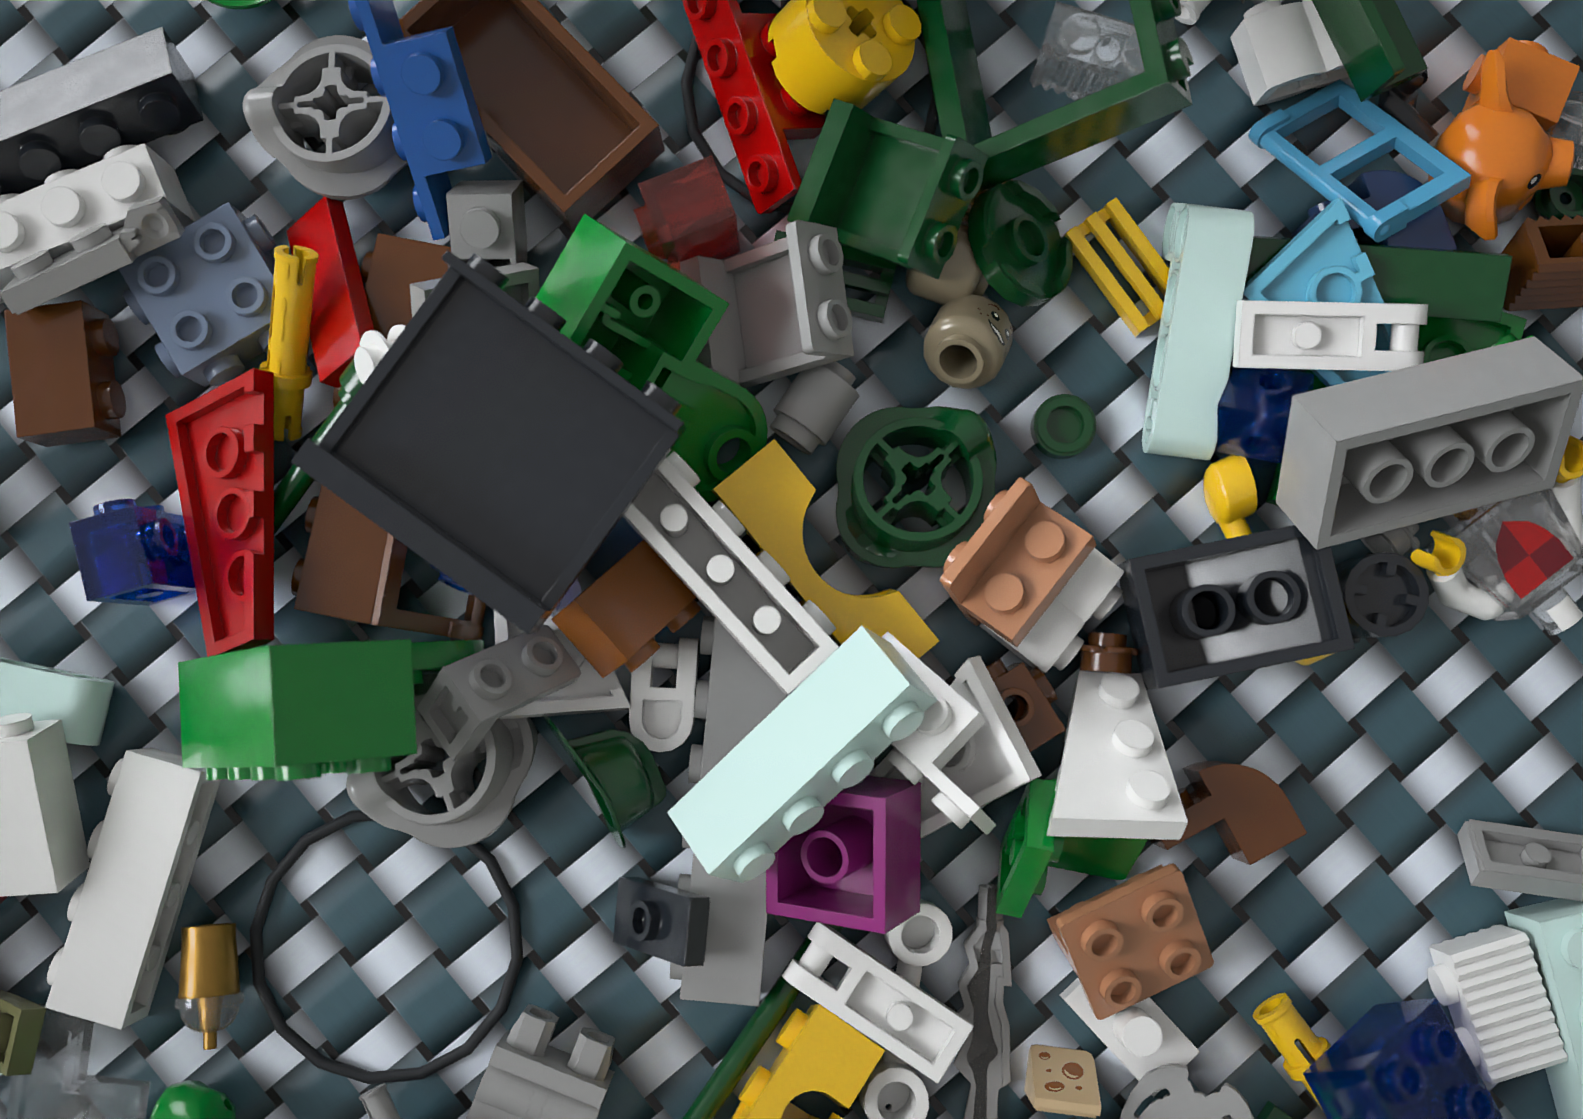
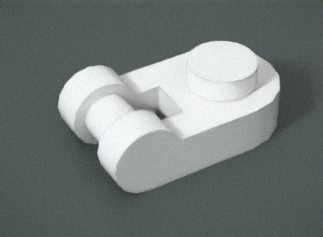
(665, 715)

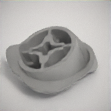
(321, 99)
(471, 812)

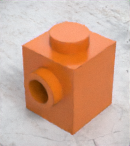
(1534, 80)

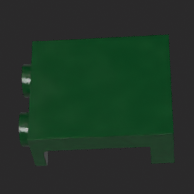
(889, 188)

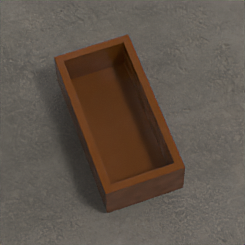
(546, 102)

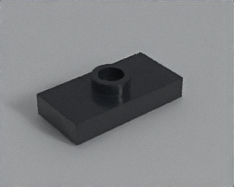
(662, 921)

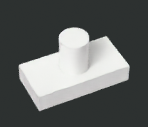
(1137, 1035)

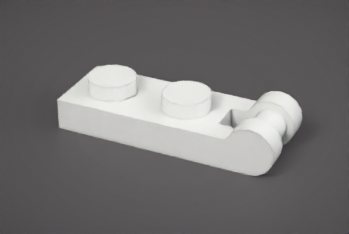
(1326, 335)
(880, 1003)

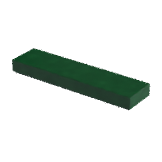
(1449, 281)

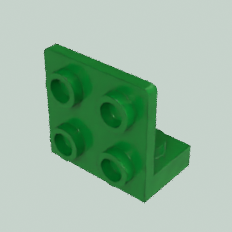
(1029, 852)

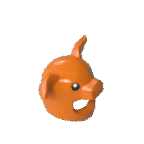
(1503, 153)

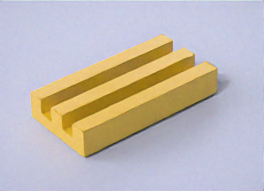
(1106, 282)

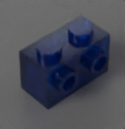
(132, 554)

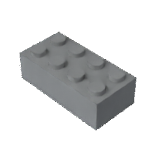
(1426, 441)

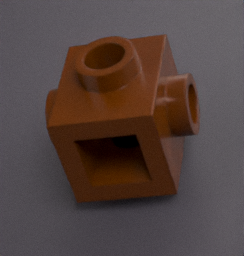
(1032, 701)

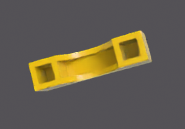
(771, 502)

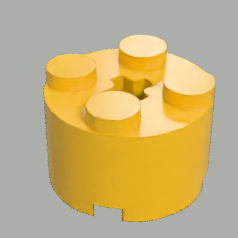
(842, 49)

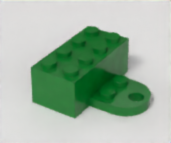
(657, 328)
(306, 707)

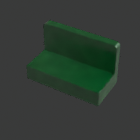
(1371, 43)

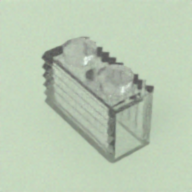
(1085, 52)

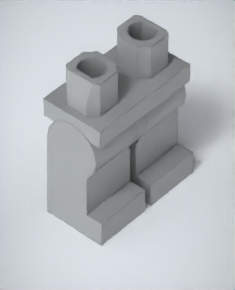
(540, 1081)

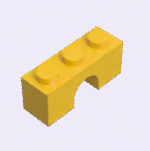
(816, 1056)

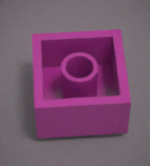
(855, 862)

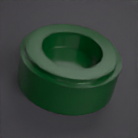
(1063, 426)

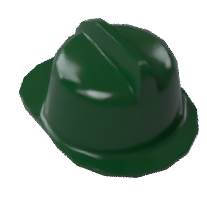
(618, 774)

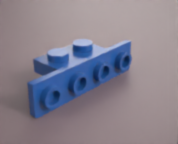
(430, 104)

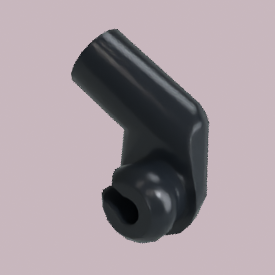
(1401, 105)

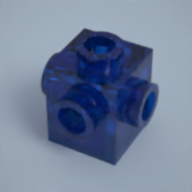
(1257, 411)

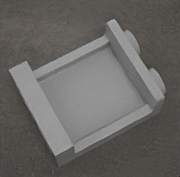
(782, 307)

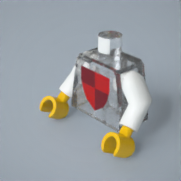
(1515, 554)

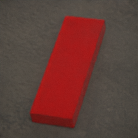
(339, 297)

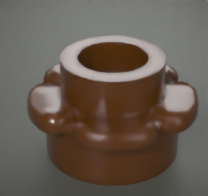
(1107, 653)

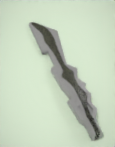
(986, 1051)

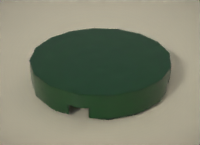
(1019, 243)

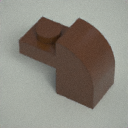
(1242, 805)

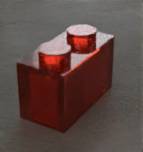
(688, 214)

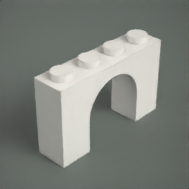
(39, 809)

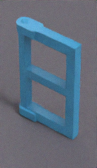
(1389, 135)

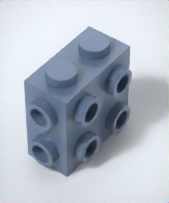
(207, 295)

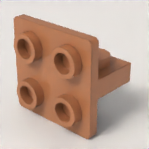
(1015, 563)
(1133, 940)

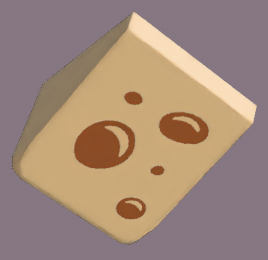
(1062, 1081)

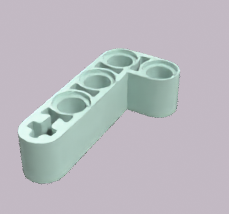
(1197, 327)
(54, 695)

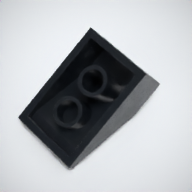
(1233, 606)

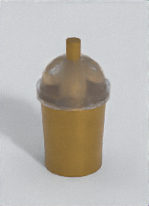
(209, 980)

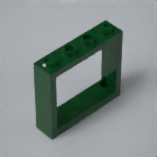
(1070, 128)

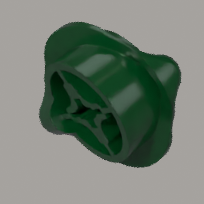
(957, 439)

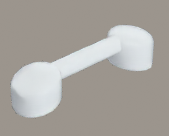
(893, 1081)

